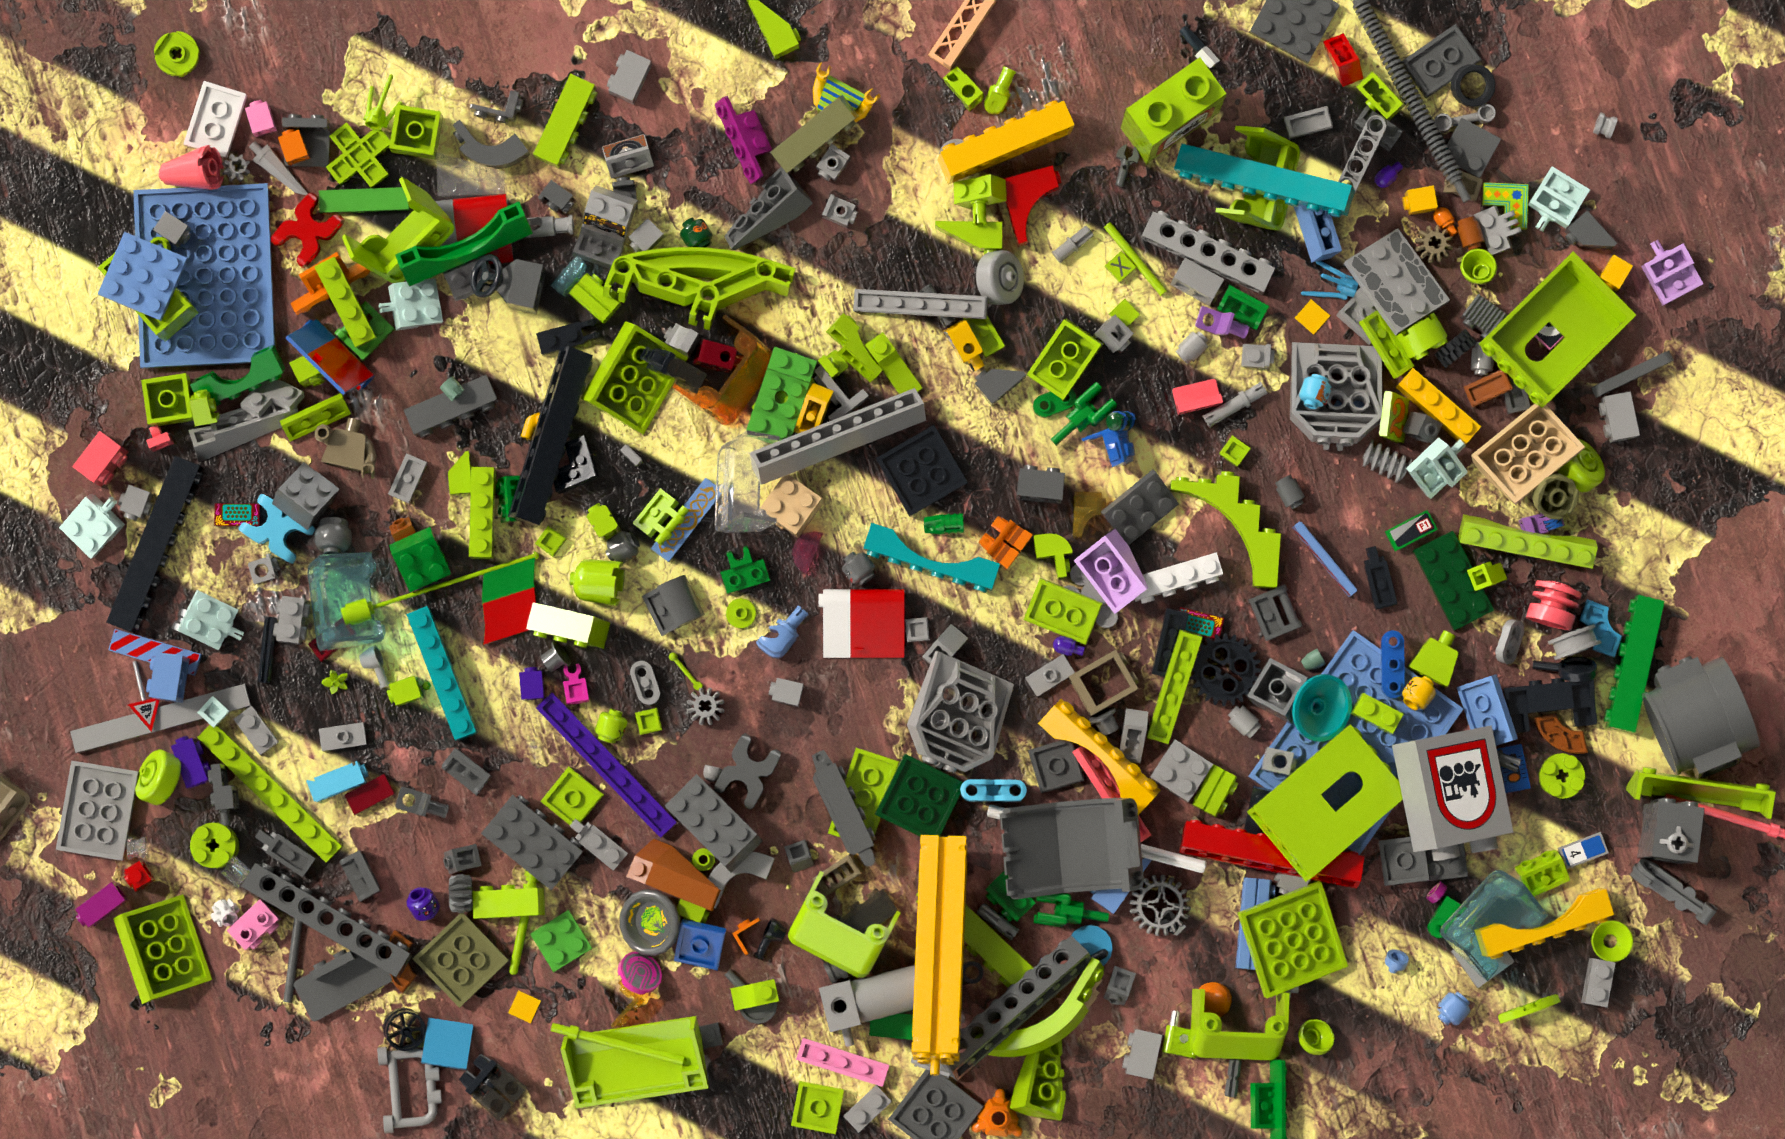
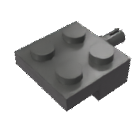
(224, 796)

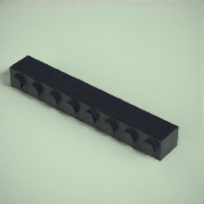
(550, 436)
(155, 544)

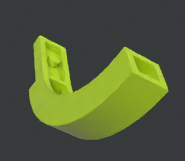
(1056, 1026)

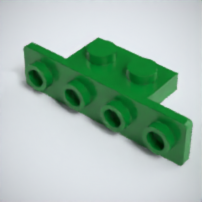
(1269, 1102)

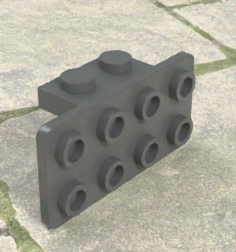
(339, 983)

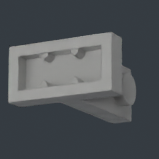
(847, 406)

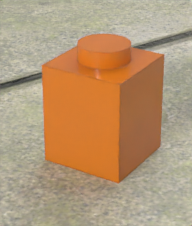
(293, 147)

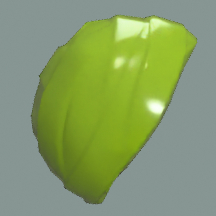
(1478, 266)
(1316, 1037)

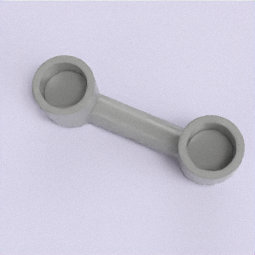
(1484, 115)

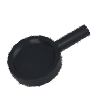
(1570, 669)

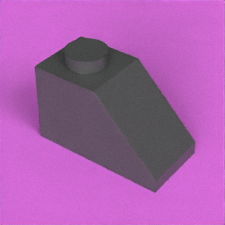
(1589, 234)
(997, 383)

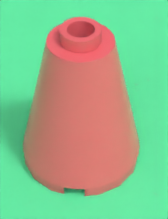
(194, 169)

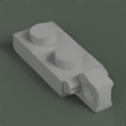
(599, 844)

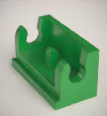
(1246, 308)

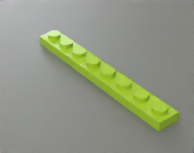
(270, 792)

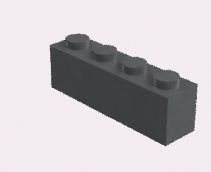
(441, 411)

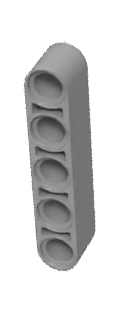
(1359, 154)

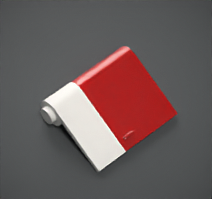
(863, 623)

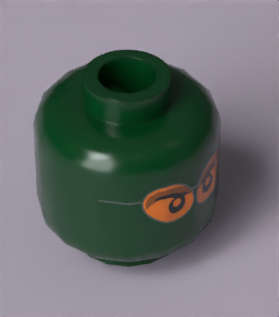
(696, 233)

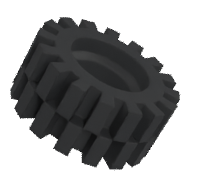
(1455, 348)

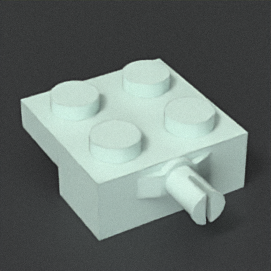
(1557, 199)
(414, 304)
(1438, 467)
(92, 524)
(209, 620)

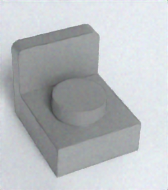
(1257, 356)

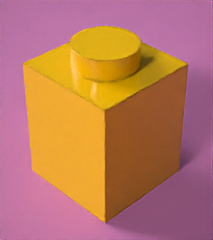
(1420, 200)
(1615, 272)

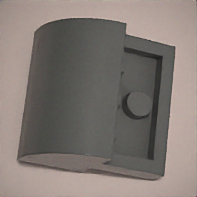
(673, 605)

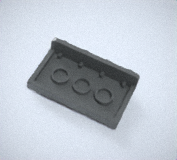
(533, 841)

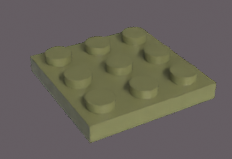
(460, 959)

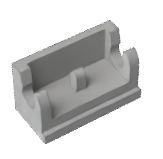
(1197, 281)

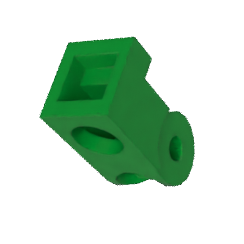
(1441, 915)

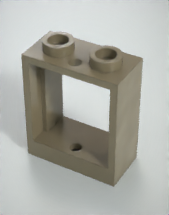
(1084, 694)

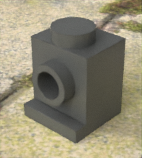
(557, 197)

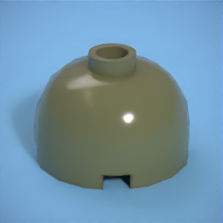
(1555, 496)

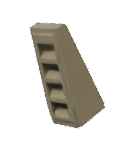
(857, 868)

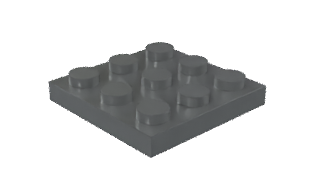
(1294, 25)
(935, 1109)

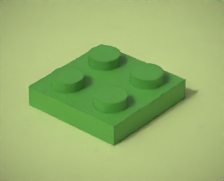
(561, 941)

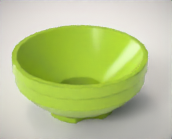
(1623, 938)

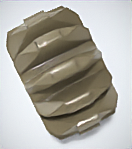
(1430, 250)

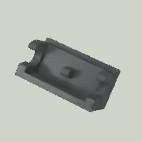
(1391, 133)
(466, 771)
(360, 875)

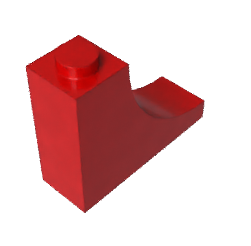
(1024, 193)

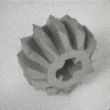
(705, 714)

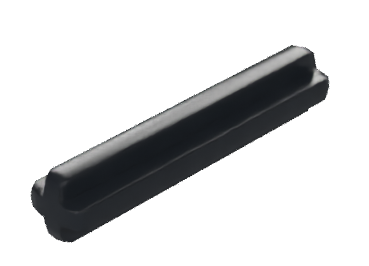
(267, 650)

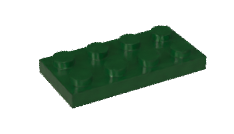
(1446, 572)

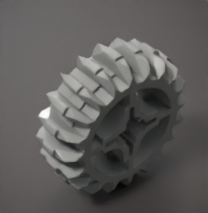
(1158, 920)

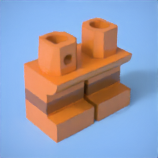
(1012, 535)

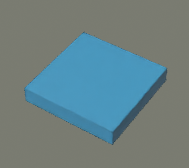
(447, 1043)

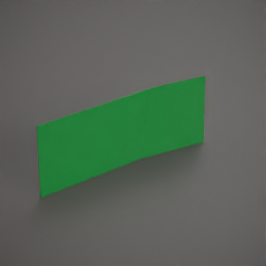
(893, 1026)

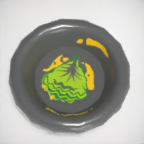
(649, 922)

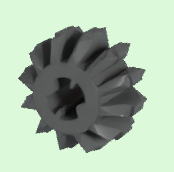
(460, 893)

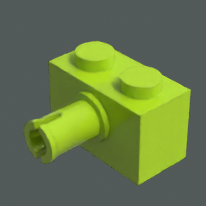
(978, 193)

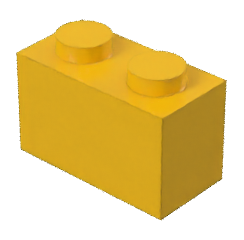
(813, 408)

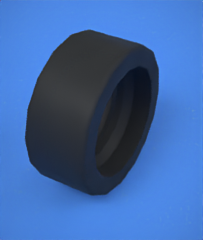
(1489, 87)

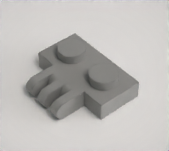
(1497, 229)

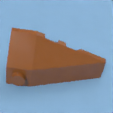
(668, 871)

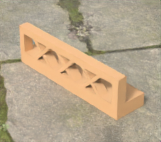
(967, 34)

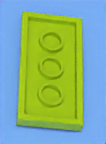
(869, 779)

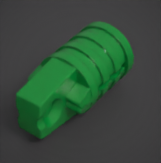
(944, 524)

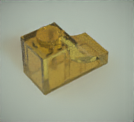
(1085, 507)

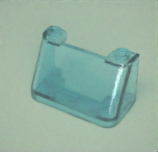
(332, 584)
(1495, 900)

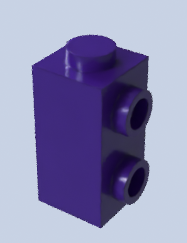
(192, 765)

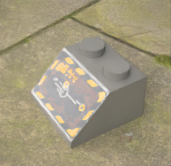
(609, 211)

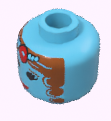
(1315, 391)

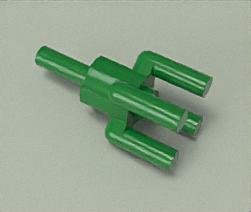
(1085, 413)
(1066, 911)

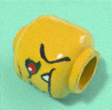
(1418, 693)

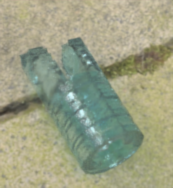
(569, 276)

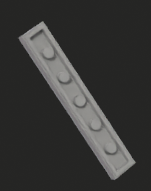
(920, 304)

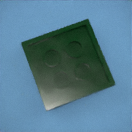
(919, 798)

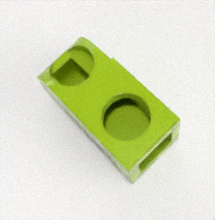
(964, 88)

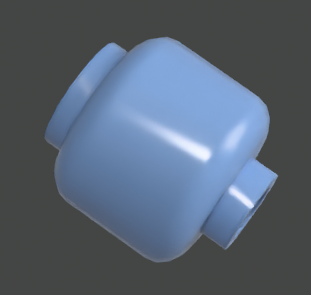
(1453, 1008)

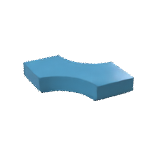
(1598, 614)

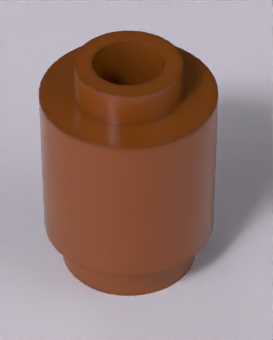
(1470, 233)

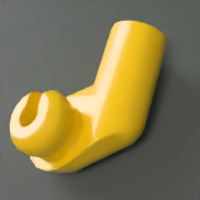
(529, 426)

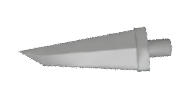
(271, 163)

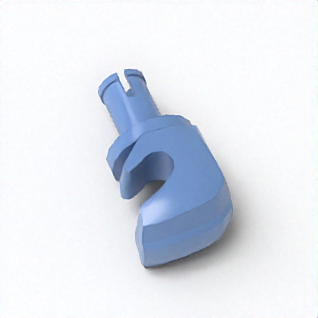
(787, 635)

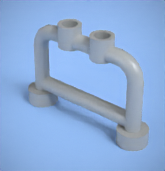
(433, 1096)

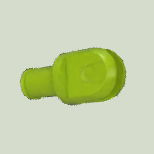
(999, 94)

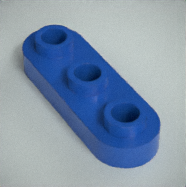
(1388, 674)

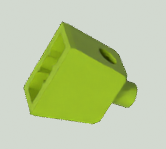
(1436, 659)

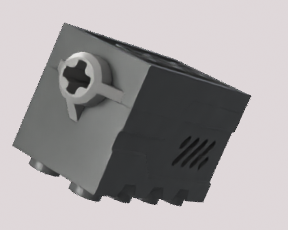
(1671, 831)

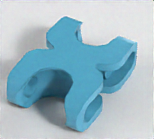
(274, 530)
(993, 790)

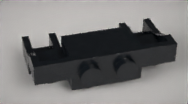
(1551, 697)

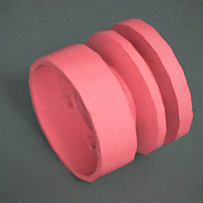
(1553, 605)

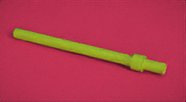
(574, 1032)

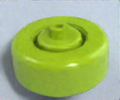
(1585, 469)
(158, 777)

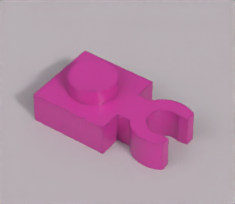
(575, 688)

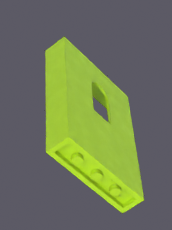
(1578, 308)
(1304, 822)

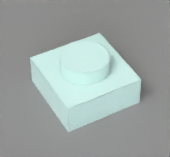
(213, 711)

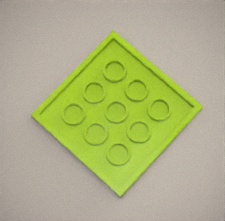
(1292, 939)

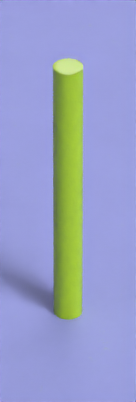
(1136, 260)

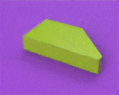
(460, 475)

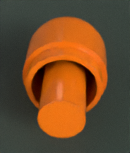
(1445, 220)

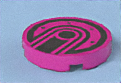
(639, 973)

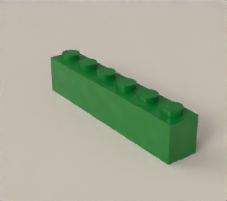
(1634, 664)

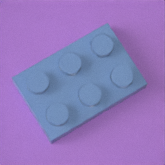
(1486, 706)

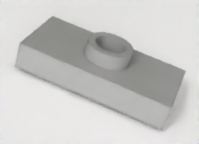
(1049, 675)
(343, 736)

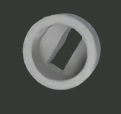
(711, 773)

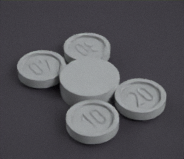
(1106, 617)

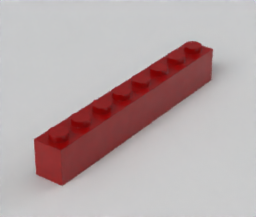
(1259, 852)

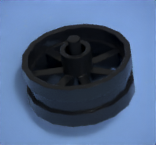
(404, 1029)

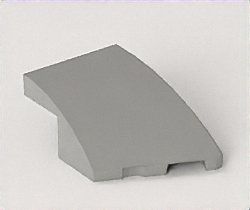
(1355, 311)

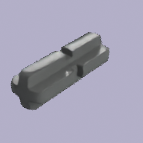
(1232, 1082)

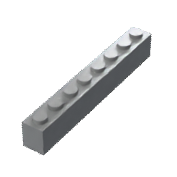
(837, 436)

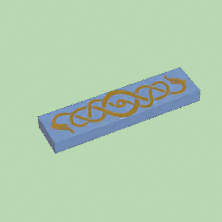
(698, 507)

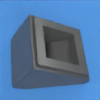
(799, 856)

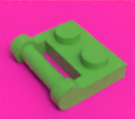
(380, 327)

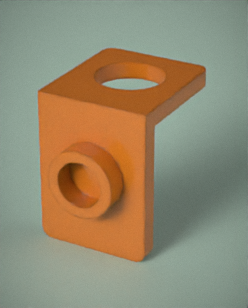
(743, 926)

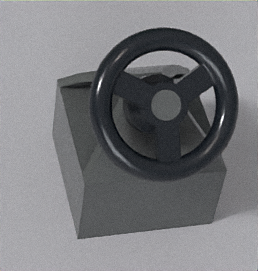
(517, 283)

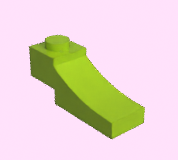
(845, 332)
(892, 364)

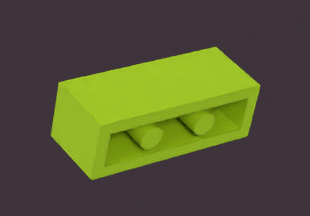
(508, 902)

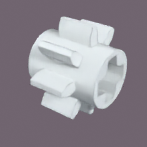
(225, 912)

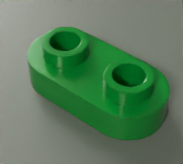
(1055, 404)

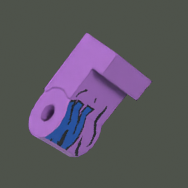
(1540, 524)

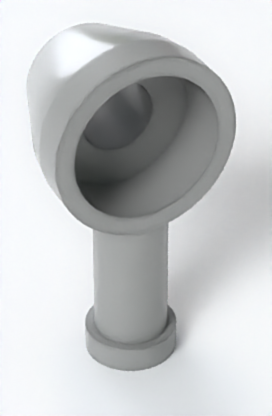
(373, 659)

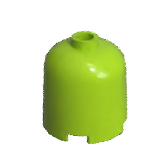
(598, 581)

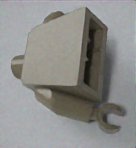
(348, 448)

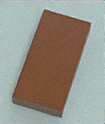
(1488, 388)

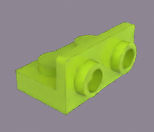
(1543, 872)

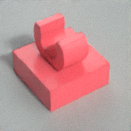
(159, 440)

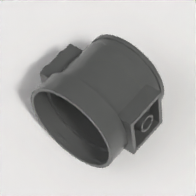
(1700, 717)

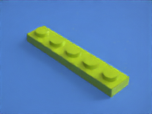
(1174, 686)

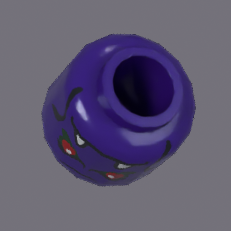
(423, 904)

